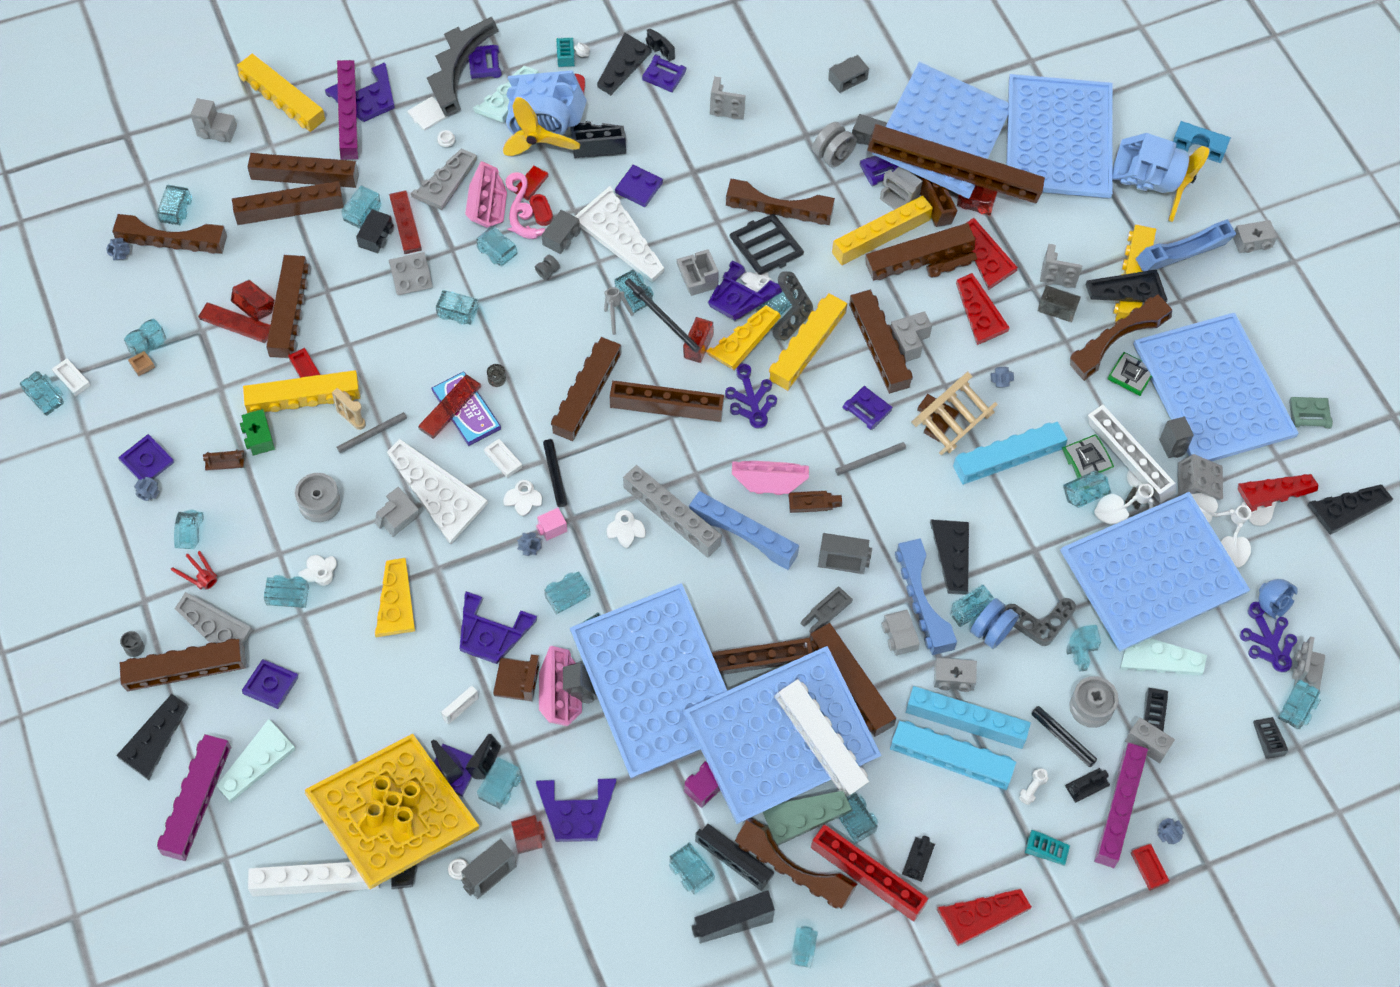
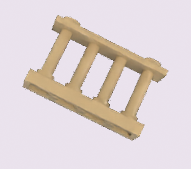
(938, 407)

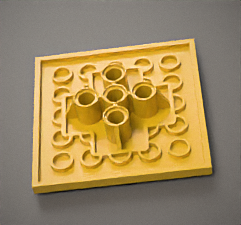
(380, 842)

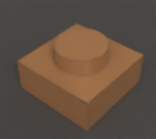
(141, 363)

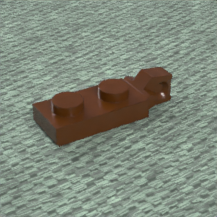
(949, 264)
(813, 501)

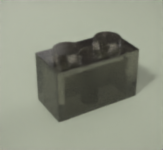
(1058, 303)

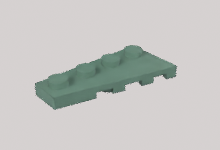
(803, 815)

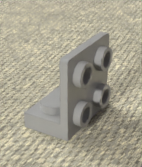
(726, 103)
(1057, 271)
(410, 273)
(1201, 476)
(1309, 665)

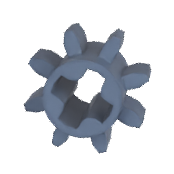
(118, 249)
(1002, 376)
(146, 489)
(529, 543)
(1170, 831)

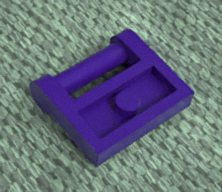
(478, 62)
(661, 77)
(876, 165)
(869, 403)

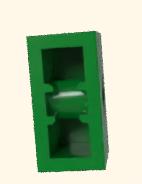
(257, 432)

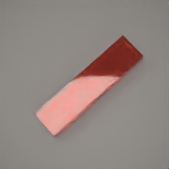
(405, 222)
(235, 322)
(449, 406)

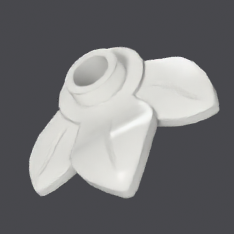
(755, 281)
(523, 500)
(625, 530)
(319, 570)

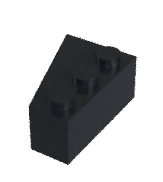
(598, 139)

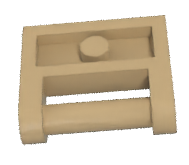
(348, 409)

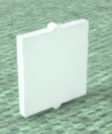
(427, 113)

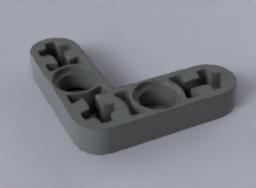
(797, 308)
(1040, 628)

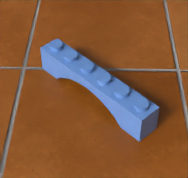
(1166, 254)
(773, 545)
(938, 632)

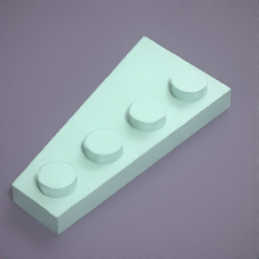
(497, 104)
(1163, 657)
(258, 758)

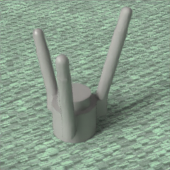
(613, 298)

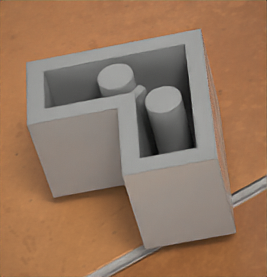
(210, 123)
(909, 332)

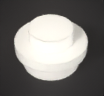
(582, 50)
(446, 138)
(456, 867)

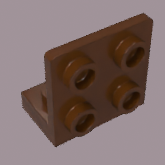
(517, 678)

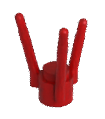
(206, 578)

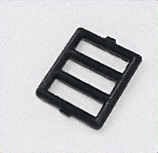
(780, 229)

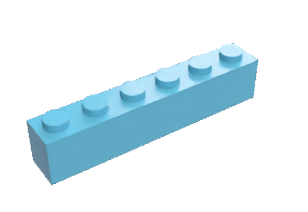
(1009, 452)
(968, 717)
(953, 755)

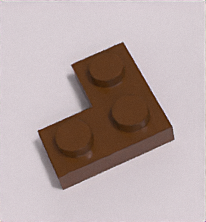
(936, 418)

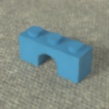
(1190, 134)

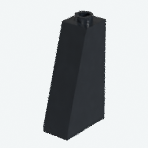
(734, 918)

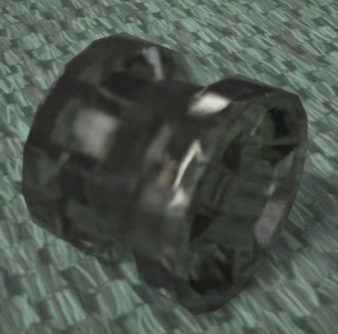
(498, 371)
(1136, 504)

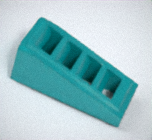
(565, 61)
(1042, 838)

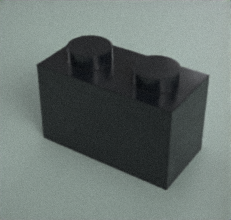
(375, 231)

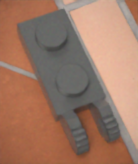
(827, 609)

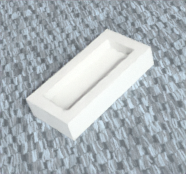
(71, 377)
(503, 458)
(460, 705)

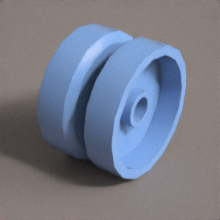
(994, 623)

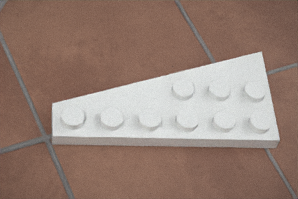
(616, 230)
(442, 495)

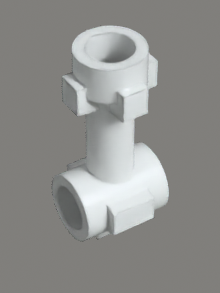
(1039, 778)

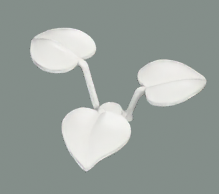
(1112, 507)
(1237, 548)

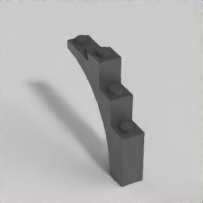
(452, 60)

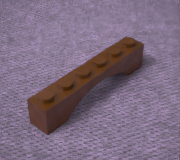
(813, 209)
(205, 238)
(1150, 315)
(759, 840)

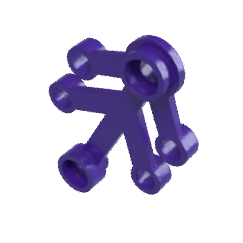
(751, 399)
(1269, 640)

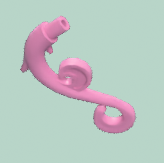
(517, 206)

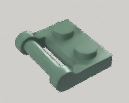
(1310, 408)

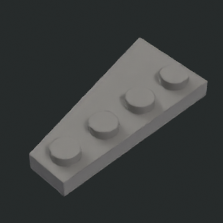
(446, 180)
(211, 622)

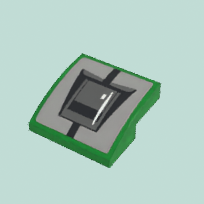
(1130, 374)
(1088, 456)

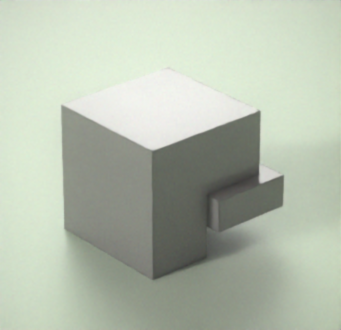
(900, 188)
(698, 272)
(396, 513)

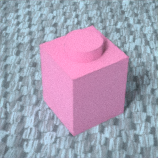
(551, 524)

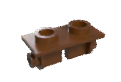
(224, 460)

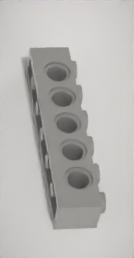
(672, 511)

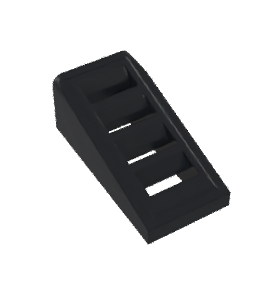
(1156, 697)
(1281, 749)
(483, 758)
(447, 765)

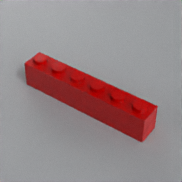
(869, 873)

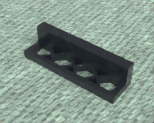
(733, 856)

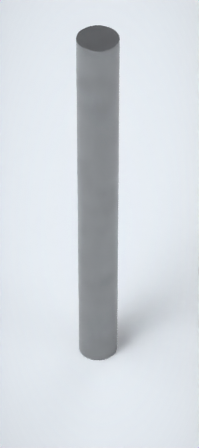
(372, 432)
(871, 458)

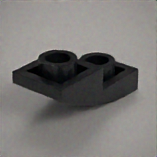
(660, 43)

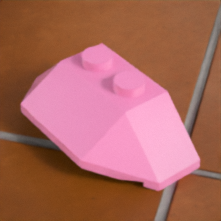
(486, 196)
(770, 476)
(554, 702)

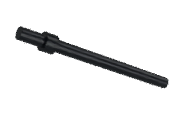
(639, 293)

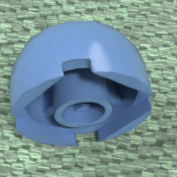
(1276, 597)

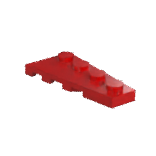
(991, 259)
(981, 312)
(1271, 490)
(983, 914)

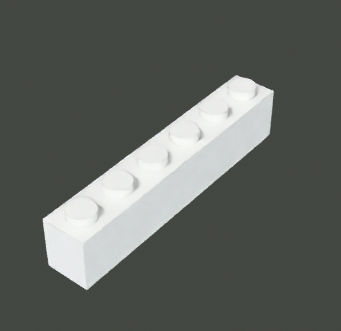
(1131, 453)
(821, 737)
(305, 879)

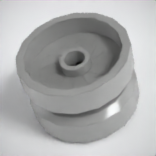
(834, 144)
(317, 497)
(1093, 702)

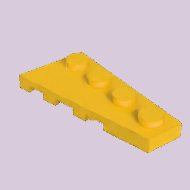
(738, 345)
(395, 608)

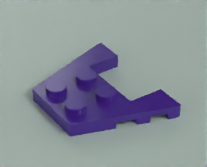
(372, 99)
(736, 299)
(488, 638)
(576, 818)

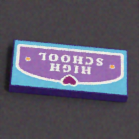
(474, 419)

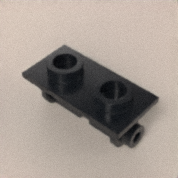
(1088, 785)
(918, 858)

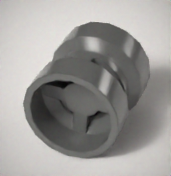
(546, 267)
(128, 642)

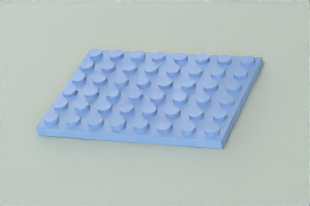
(950, 115)
(1062, 133)
(1218, 386)
(1154, 571)
(646, 671)
(758, 749)

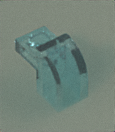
(187, 529)
(1081, 642)

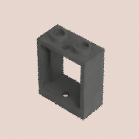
(844, 553)
(488, 869)

